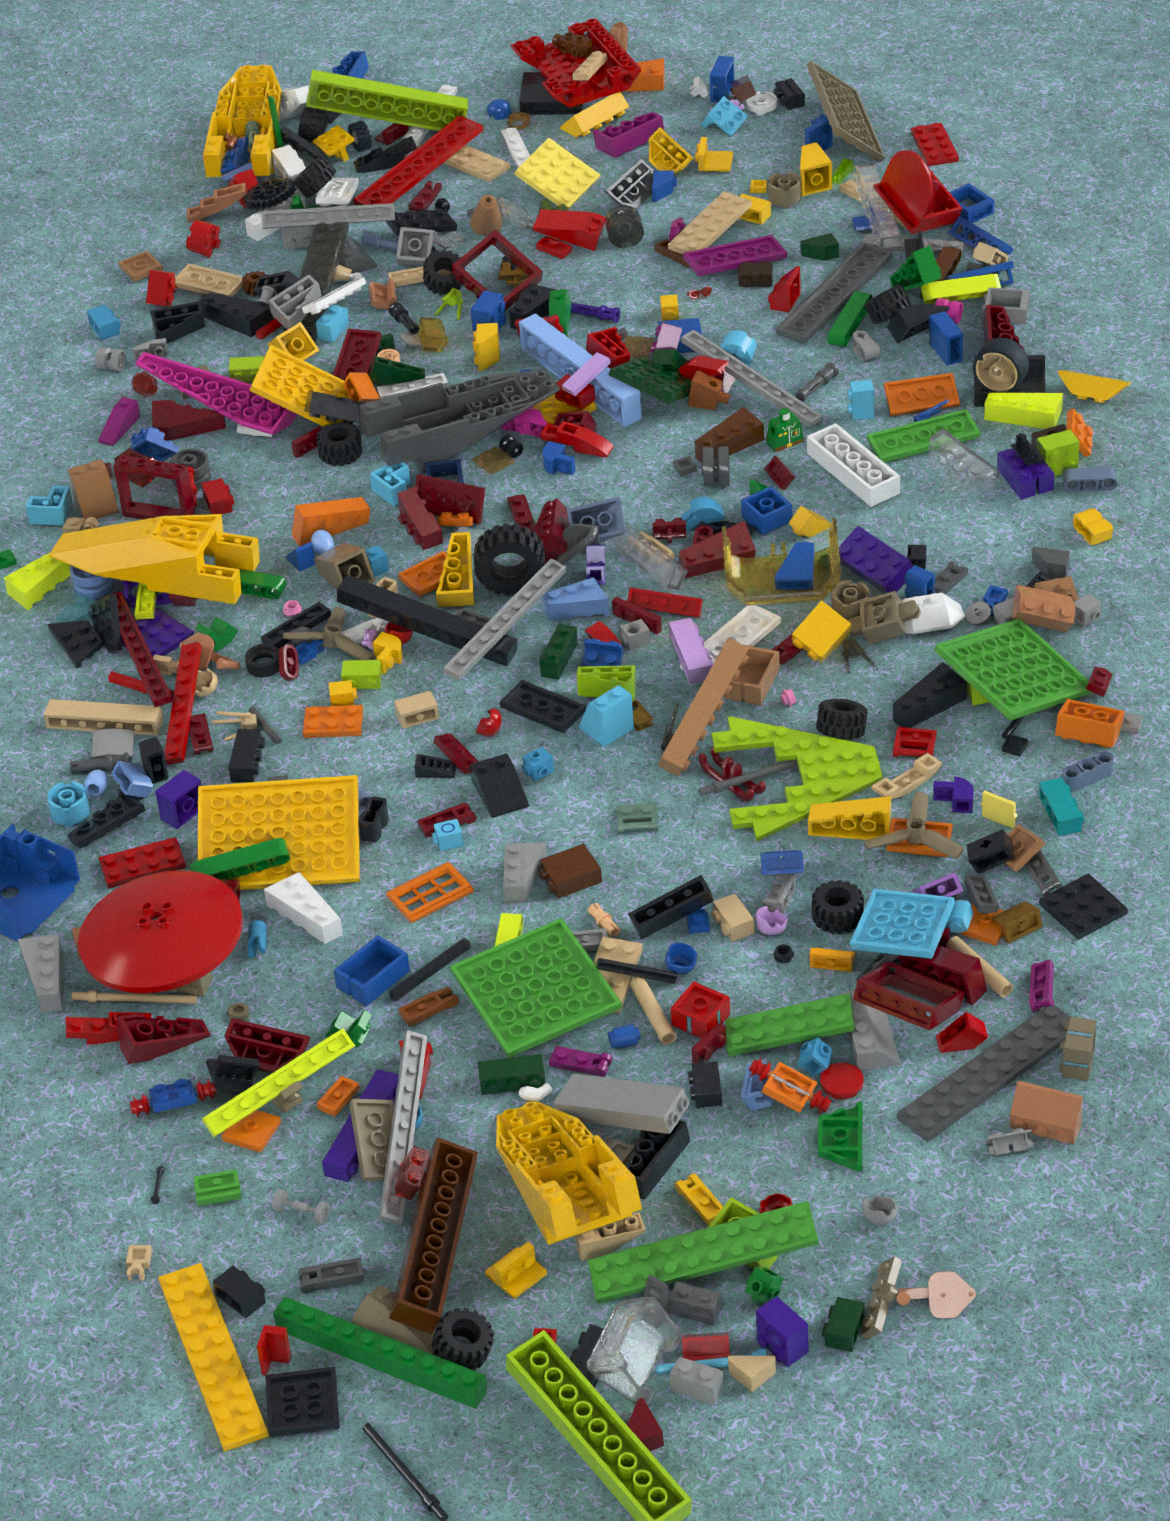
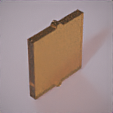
(638, 346)
(493, 460)

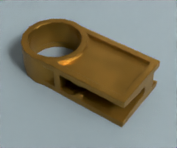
(641, 717)

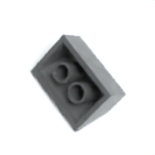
(355, 257)

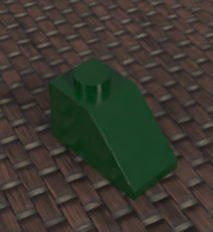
(820, 247)

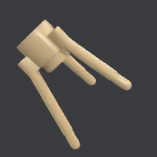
(246, 720)

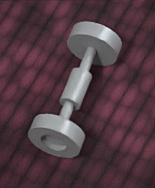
(281, 1200)

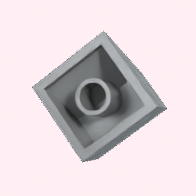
(414, 246)

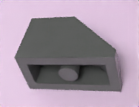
(1051, 561)

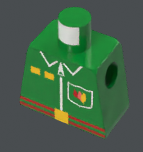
(784, 431)

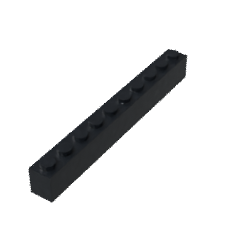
(419, 617)

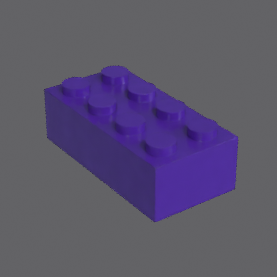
(874, 561)

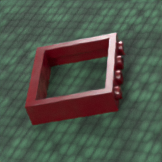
(511, 252)
(157, 469)
(871, 992)

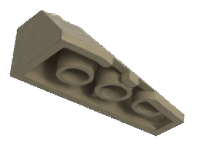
(375, 1313)

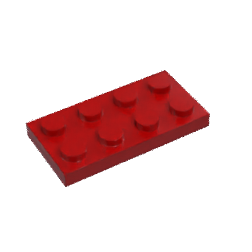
(934, 144)
(141, 861)

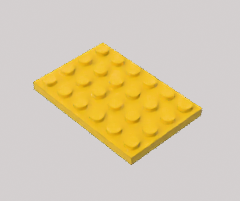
(287, 382)

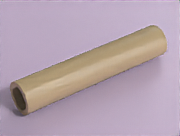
(992, 976)
(653, 1010)

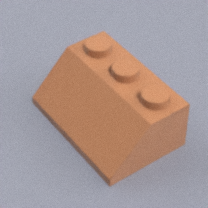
(1043, 608)
(1046, 1112)

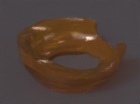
(519, 116)

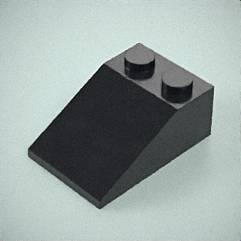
(912, 320)
(498, 785)

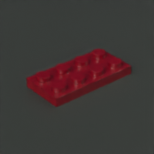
(357, 352)
(451, 497)

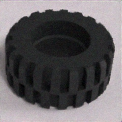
(507, 540)

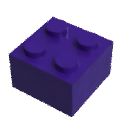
(178, 799)
(782, 1331)

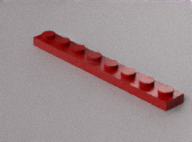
(182, 703)

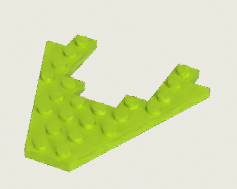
(827, 767)

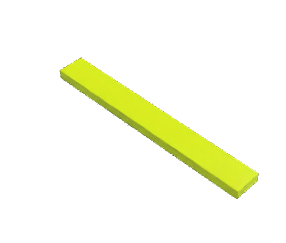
(272, 1085)

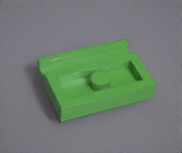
(217, 1187)

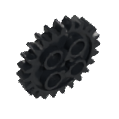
(269, 193)

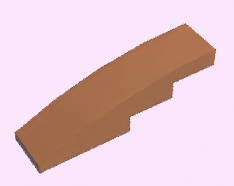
(222, 199)

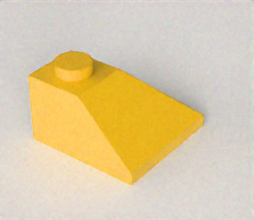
(295, 342)

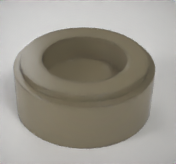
(238, 1011)

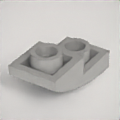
(155, 347)

